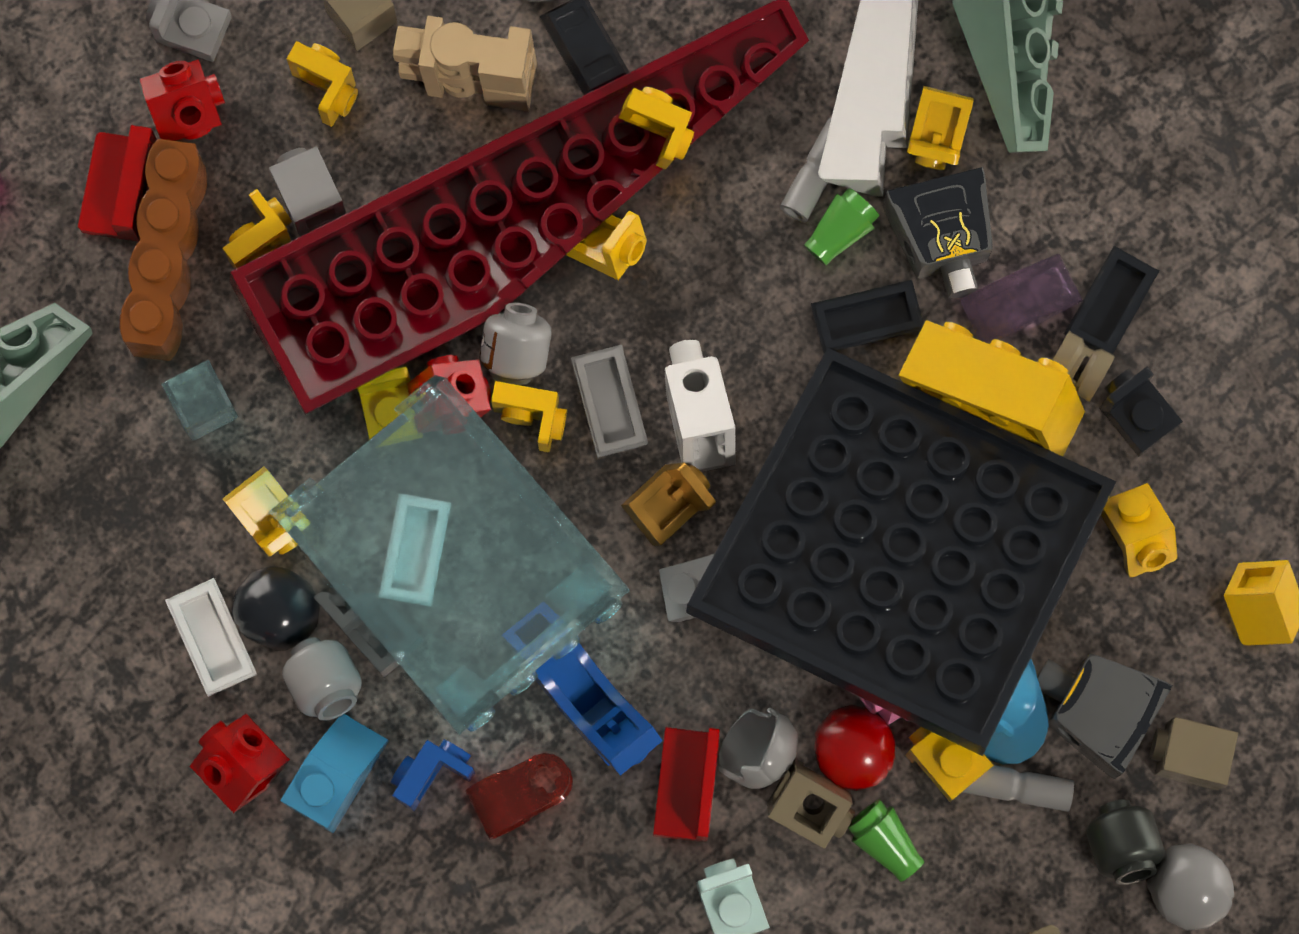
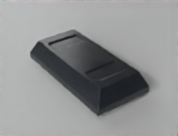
(584, 45)
(1112, 300)
(867, 316)

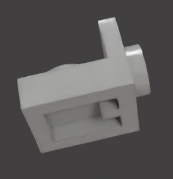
(189, 25)

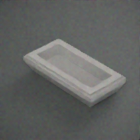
(609, 401)

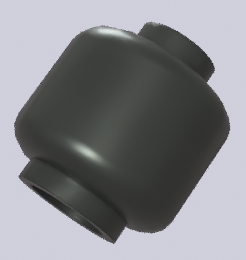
(1125, 842)

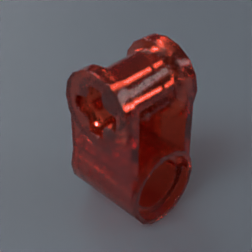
(509, 796)

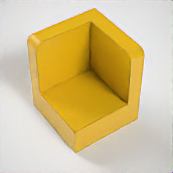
(1264, 602)

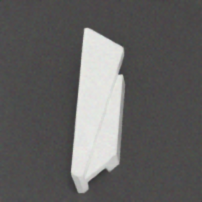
(872, 96)

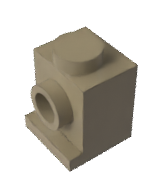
(817, 824)

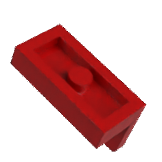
(116, 184)
(686, 784)

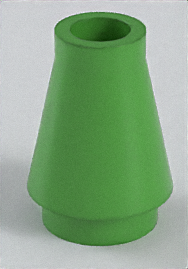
(841, 226)
(884, 838)

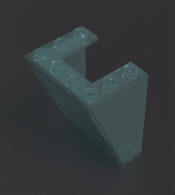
(451, 556)

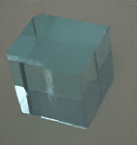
(200, 400)

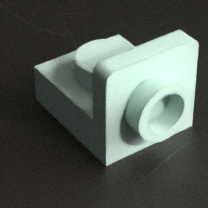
(731, 899)

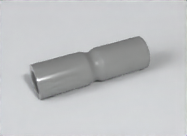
(807, 185)
(1025, 787)

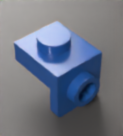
(418, 774)

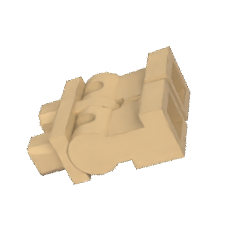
(468, 63)

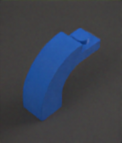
(597, 710)

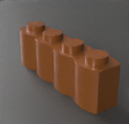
(159, 261)

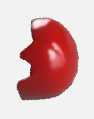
(854, 747)

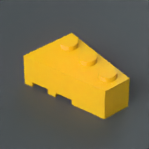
(996, 384)

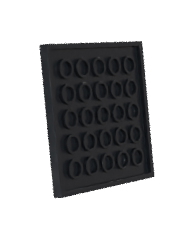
(902, 550)

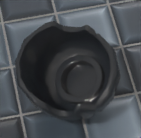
(275, 608)

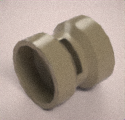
(1071, 356)

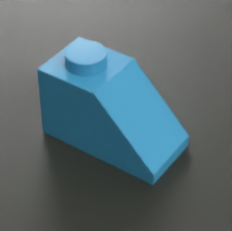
(334, 772)

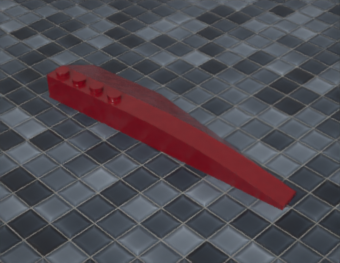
(486, 224)

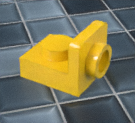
(257, 240)
(381, 397)
(523, 404)

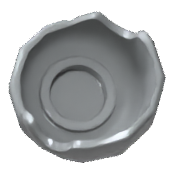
(758, 749)
(1191, 887)

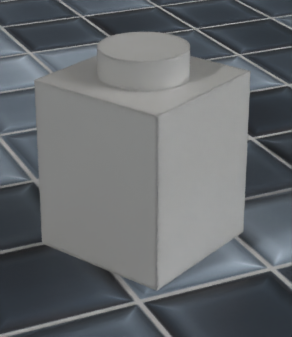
(307, 189)

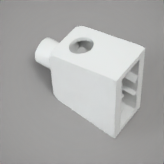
(699, 408)

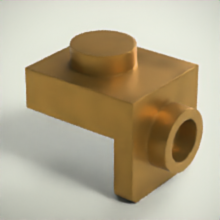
(669, 501)

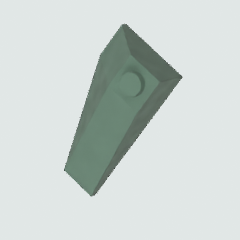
(1012, 58)
(32, 358)

